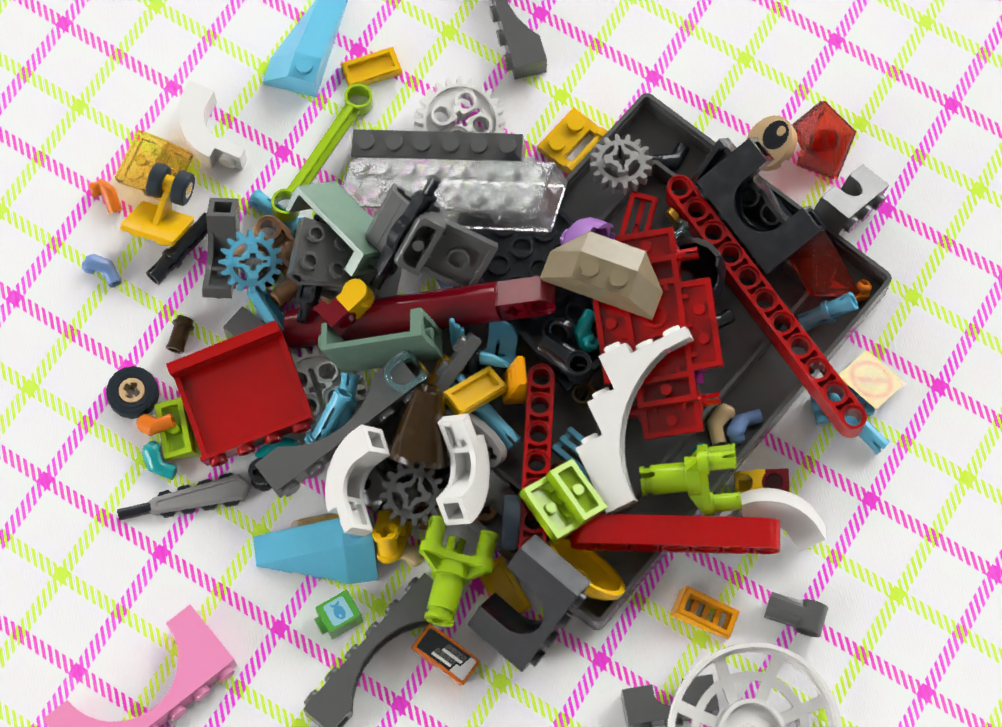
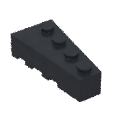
(758, 200)

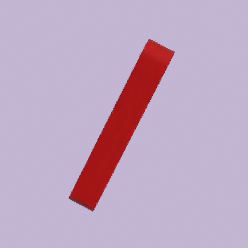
(534, 450)
(678, 534)

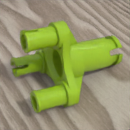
(692, 477)
(452, 568)

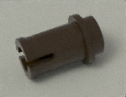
(180, 334)

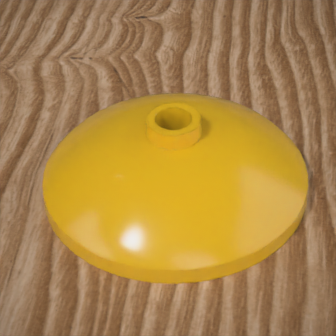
(605, 580)

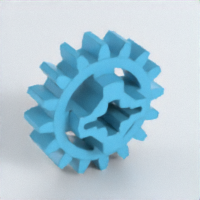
(250, 275)

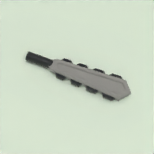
(208, 494)

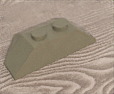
(606, 273)

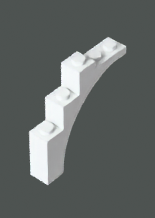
(605, 454)

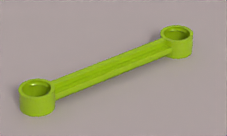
(324, 148)

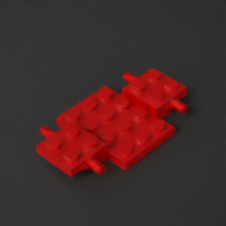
(669, 396)

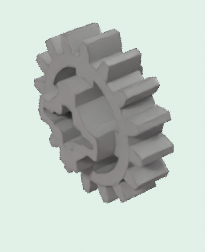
(633, 158)

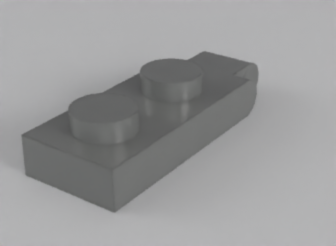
(450, 369)

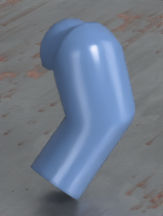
(103, 265)
(740, 423)

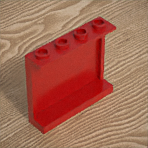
(242, 394)

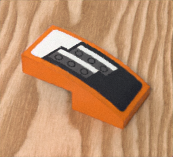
(445, 654)

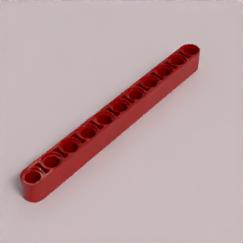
(776, 314)

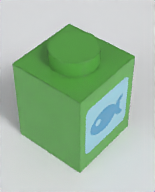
(338, 615)

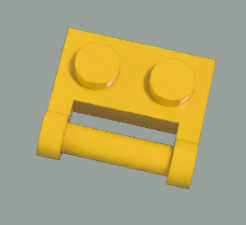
(567, 137)

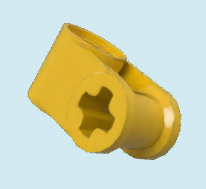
(390, 537)

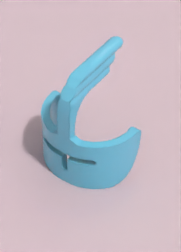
(499, 332)

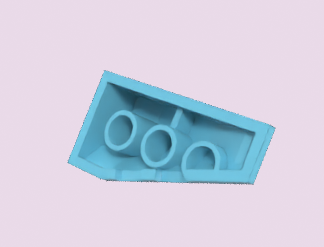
(305, 52)
(319, 551)

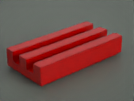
(643, 199)

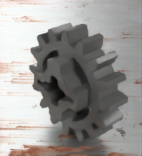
(398, 490)

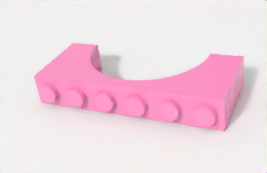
(200, 666)

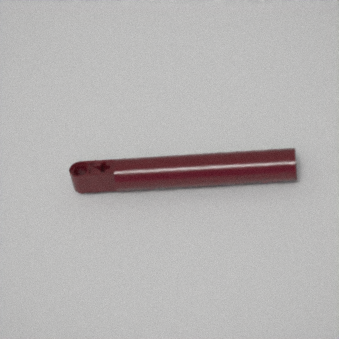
(466, 304)

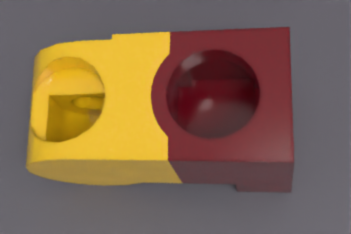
(347, 306)
(761, 478)

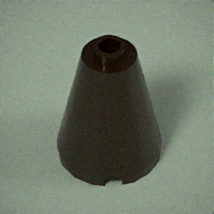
(418, 434)

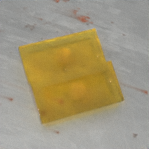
(144, 154)

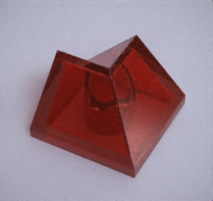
(823, 140)
(823, 269)

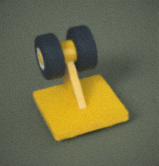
(161, 222)

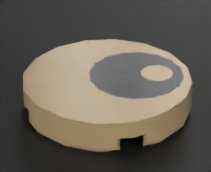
(777, 137)

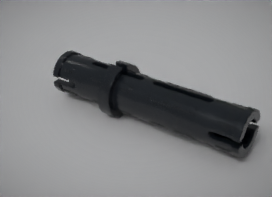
(173, 256)

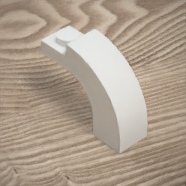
(193, 114)
(469, 472)
(347, 477)
(795, 514)

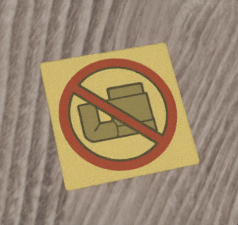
(871, 379)

